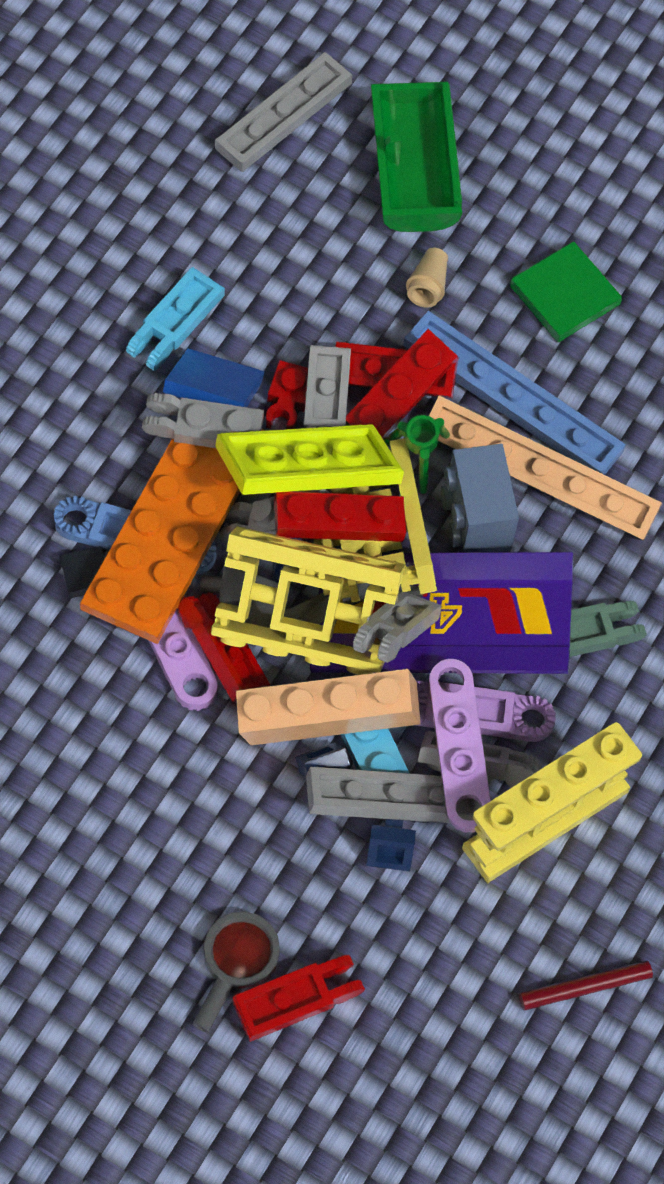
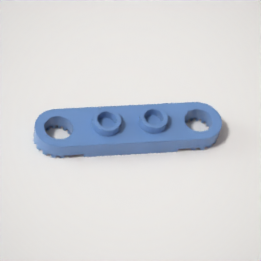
(103, 526)

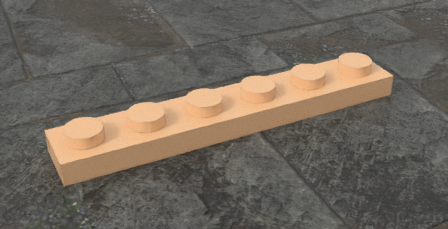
(551, 471)

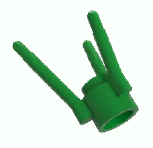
(421, 438)

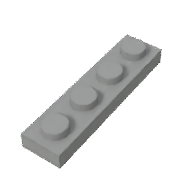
(283, 112)
(381, 795)

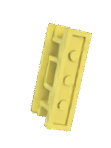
(313, 564)
(422, 570)
(551, 802)

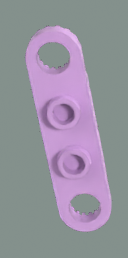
(184, 660)
(497, 712)
(458, 742)

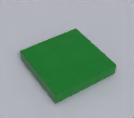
(566, 291)

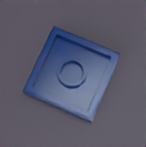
(213, 379)

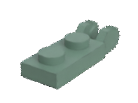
(594, 630)

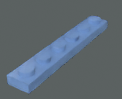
(523, 399)

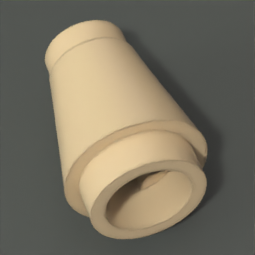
(428, 279)

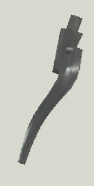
(312, 610)

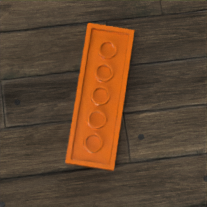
(163, 541)

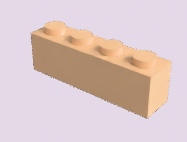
(328, 707)

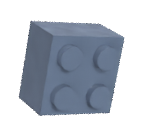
(480, 500)

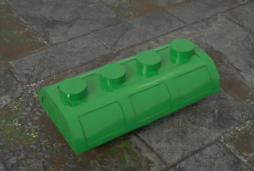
(416, 156)

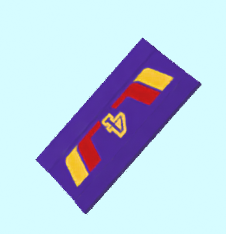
(494, 616)

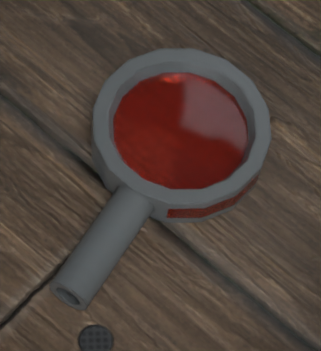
(240, 955)

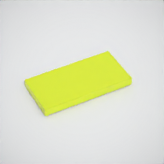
(308, 459)

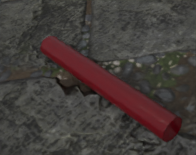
(585, 985)

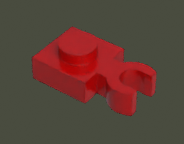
(287, 393)

